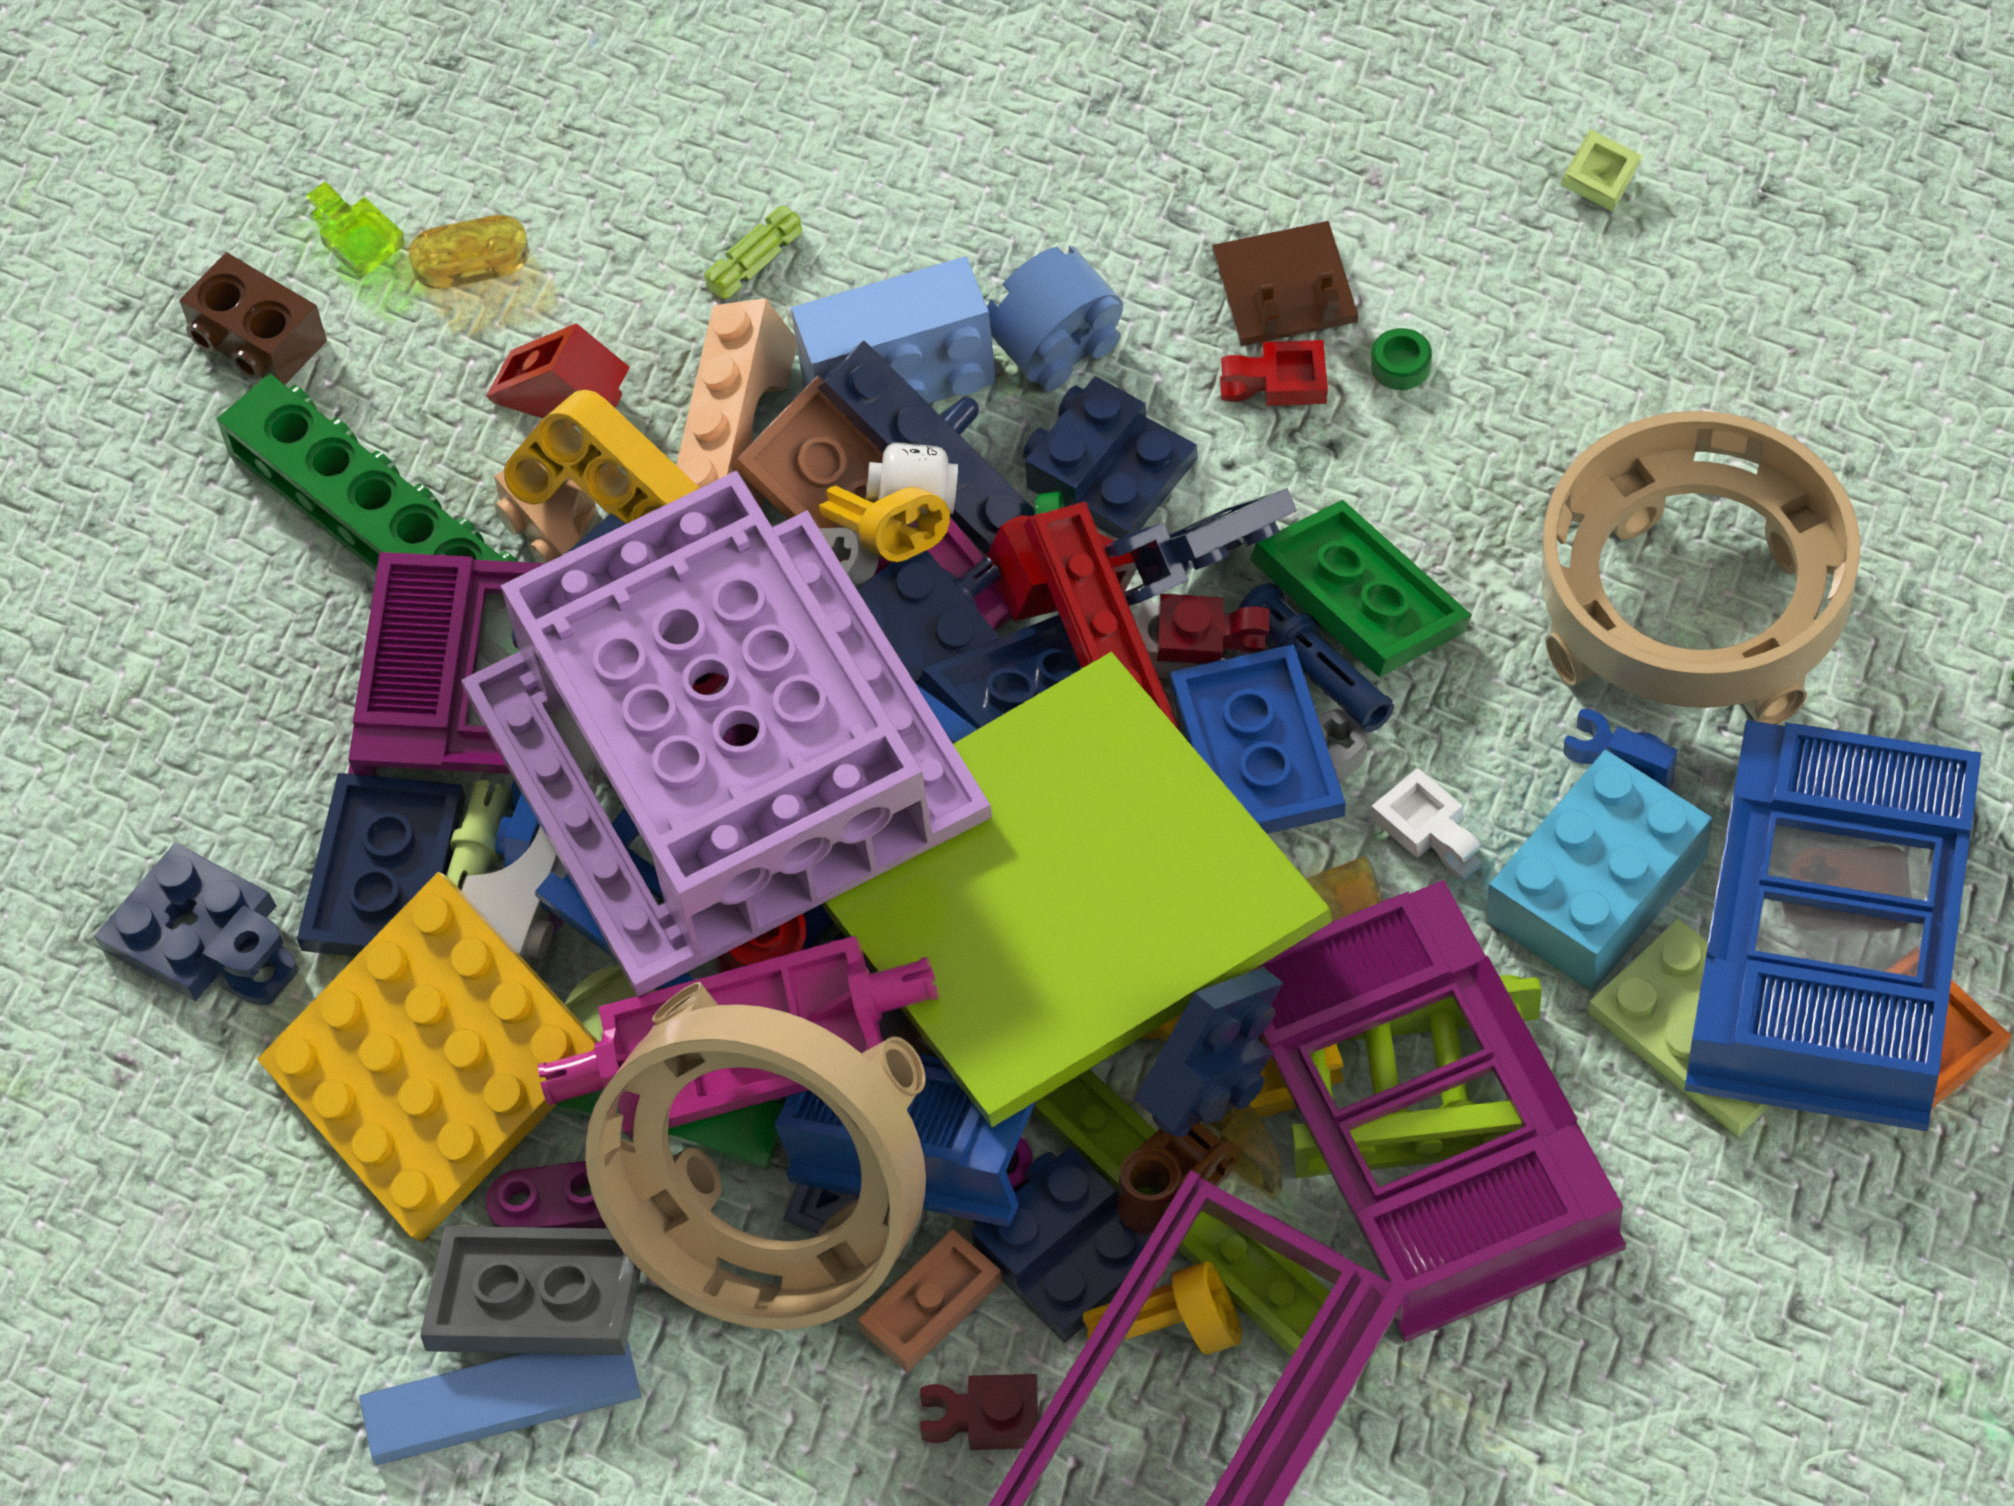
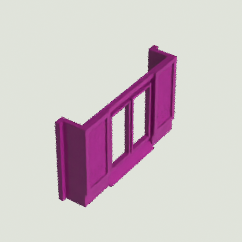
(1483, 1218)

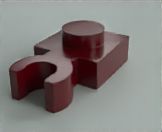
(995, 1412)

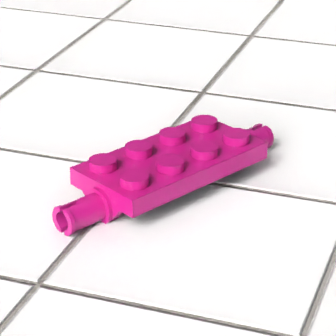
(817, 984)

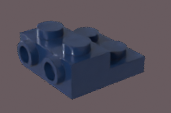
(1108, 457)
(1212, 1054)
(1063, 1243)

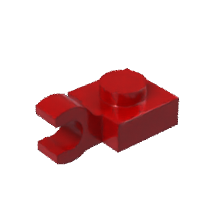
(1285, 372)

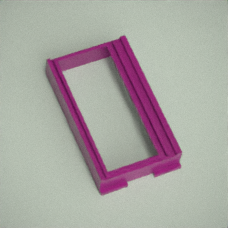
(1306, 1394)

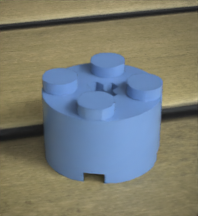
(1055, 316)

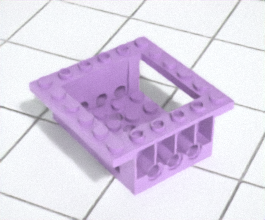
(740, 836)

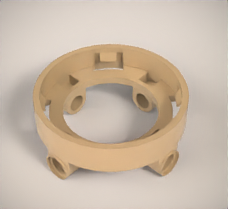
(1623, 489)
(664, 1202)

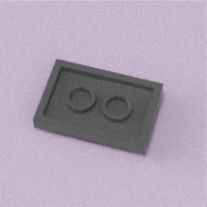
(530, 1292)

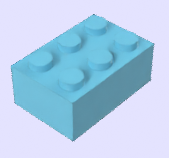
(1598, 870)

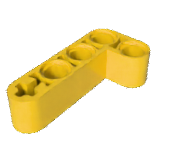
(593, 459)

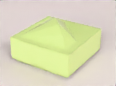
(1601, 170)

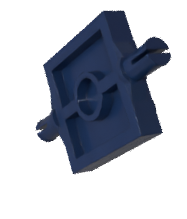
(929, 610)

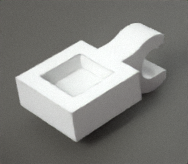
(1426, 816)

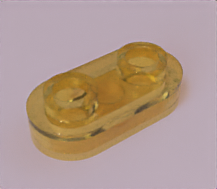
(469, 252)

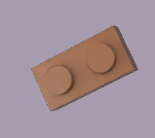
(930, 1300)

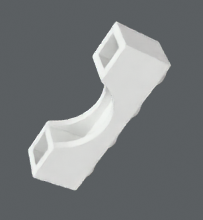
(509, 894)

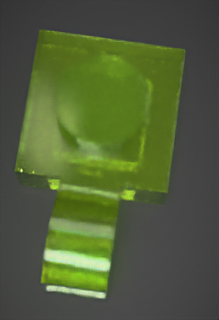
(354, 233)

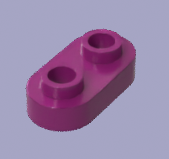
(550, 1199)

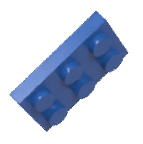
(1261, 736)

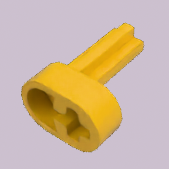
(884, 523)
(1194, 1298)

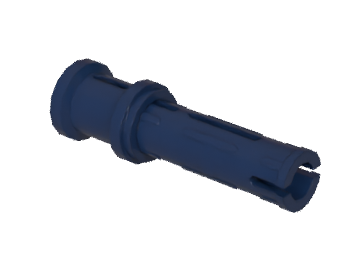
(1319, 660)

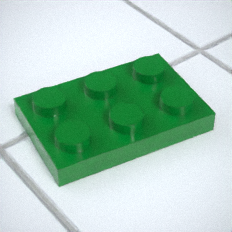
(1360, 588)

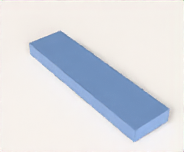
(492, 1400)

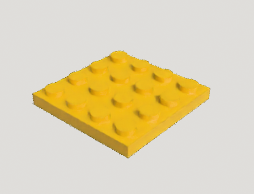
(427, 1056)

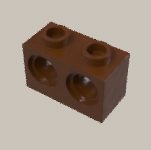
(252, 320)

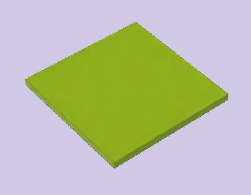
(1087, 897)

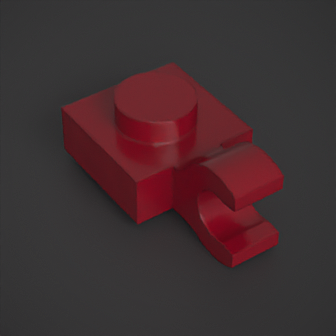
(1198, 631)

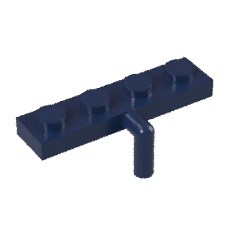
(893, 412)

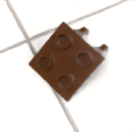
(1284, 283)

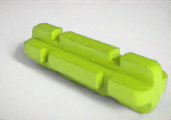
(753, 252)

